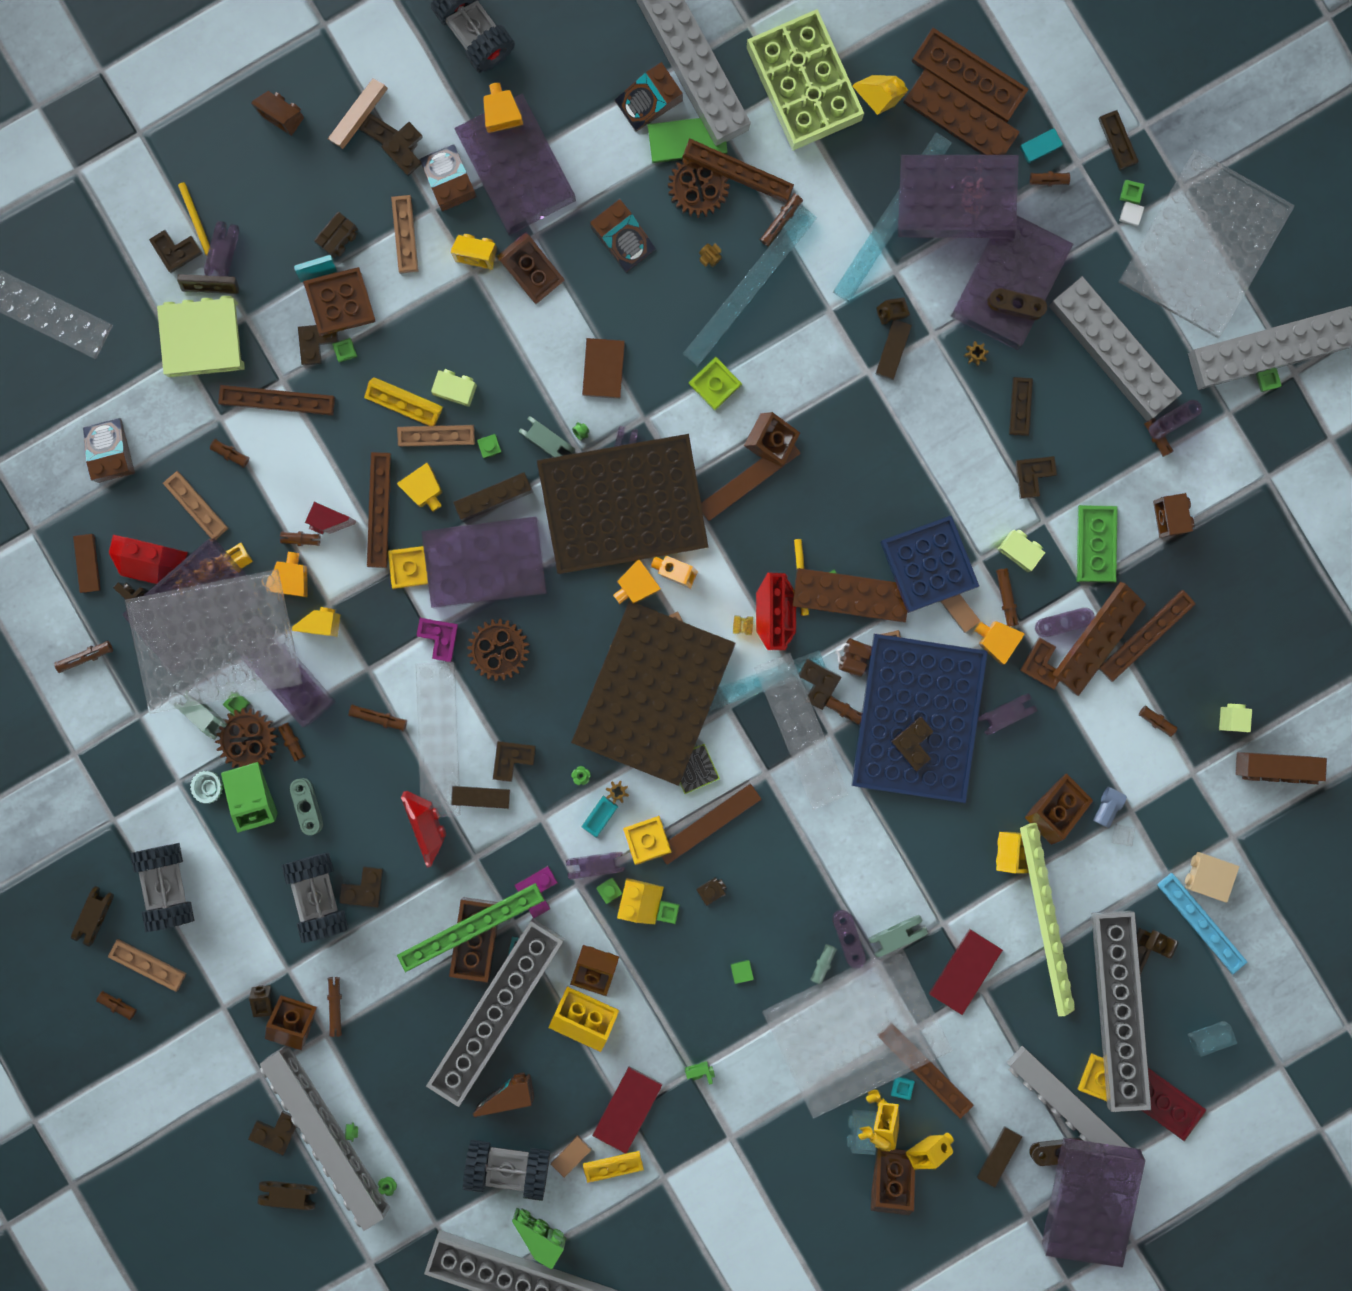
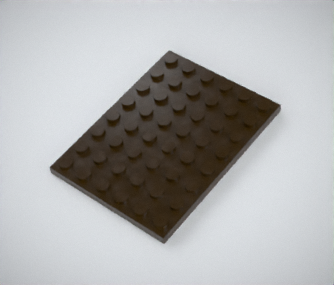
(622, 503)
(653, 693)

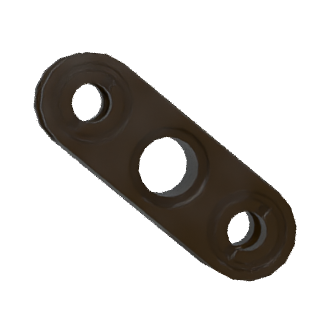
(1006, 304)
(92, 916)
(1048, 1151)
(286, 1195)

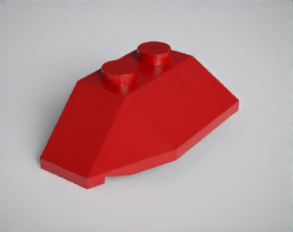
(143, 559)
(775, 611)
(425, 825)

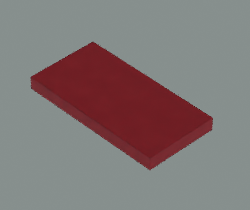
(965, 971)
(1172, 1107)
(627, 1109)

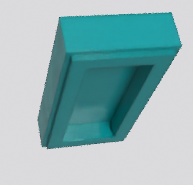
(1041, 145)
(315, 268)
(599, 816)

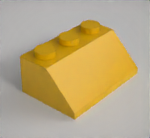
(584, 1019)

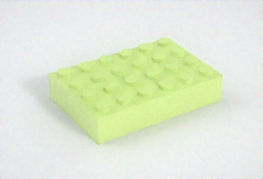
(805, 79)

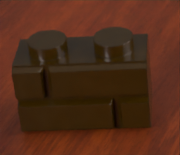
(336, 235)

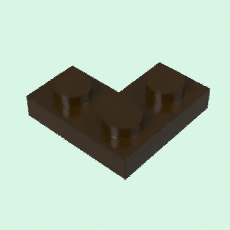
(399, 148)
(175, 255)
(310, 344)
(1028, 473)
(824, 682)
(908, 743)
(507, 755)
(365, 894)
(275, 1138)

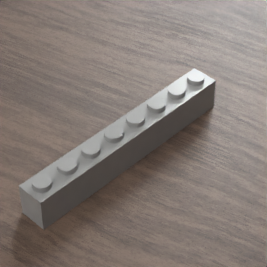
(1062, 1099)

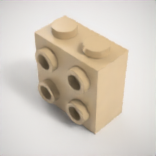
(1211, 876)

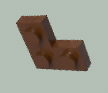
(1036, 664)

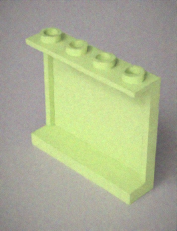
(199, 337)

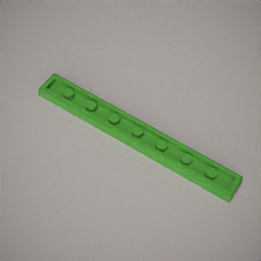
(470, 927)

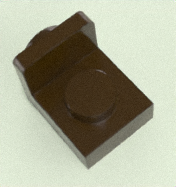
(892, 310)
(127, 591)
(712, 890)
(1162, 944)
(261, 1001)

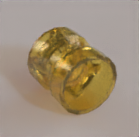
(747, 625)

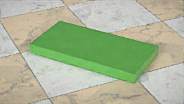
(670, 139)
(1097, 544)

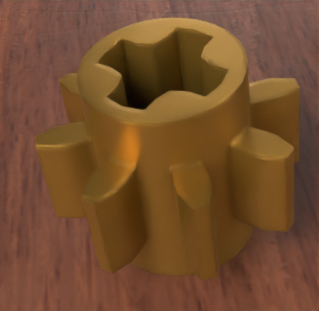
(710, 255)
(979, 349)
(622, 790)

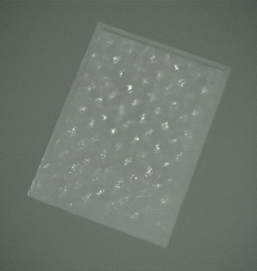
(1206, 243)
(213, 641)
(857, 1031)

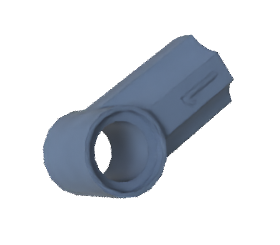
(1111, 803)

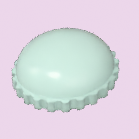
(206, 787)

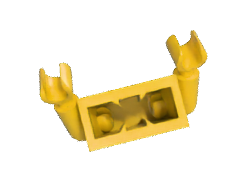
(886, 1123)

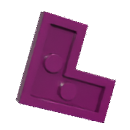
(442, 633)
(544, 880)

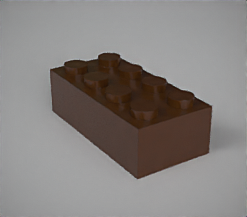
(1281, 768)
(474, 957)

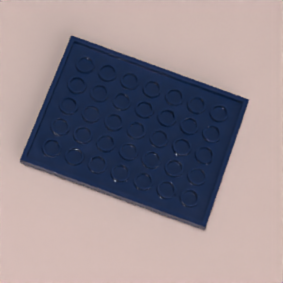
(912, 682)

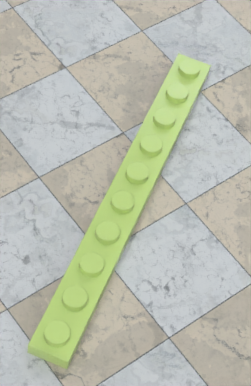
(1047, 919)

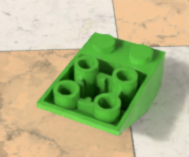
(248, 797)
(540, 1239)

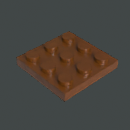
(339, 301)

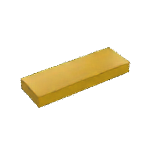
(613, 1166)

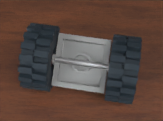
(483, 40)
(162, 887)
(314, 897)
(506, 1169)

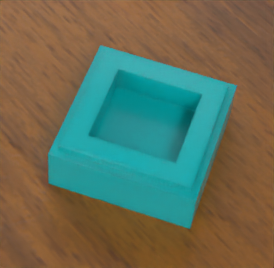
(902, 1088)

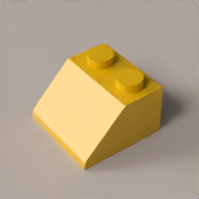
(881, 91)
(474, 251)
(320, 622)
(1011, 853)
(640, 902)

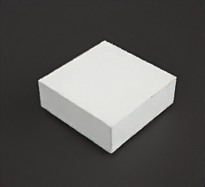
(1131, 214)

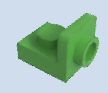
(698, 1070)

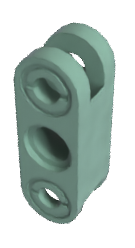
(545, 439)
(204, 718)
(299, 798)
(898, 935)

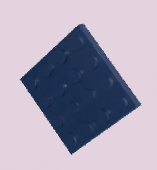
(929, 564)

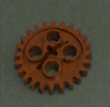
(681, 190)
(491, 634)
(245, 721)

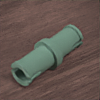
(823, 964)

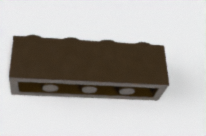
(493, 497)

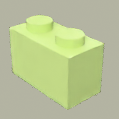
(454, 388)
(1021, 550)
(1235, 718)

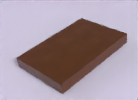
(603, 368)

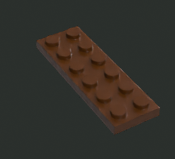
(970, 75)
(960, 116)
(848, 595)
(1099, 638)

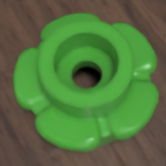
(580, 431)
(581, 770)
(351, 1132)
(387, 1181)

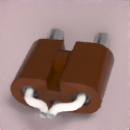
(854, 657)

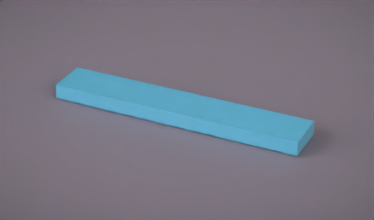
(1202, 923)

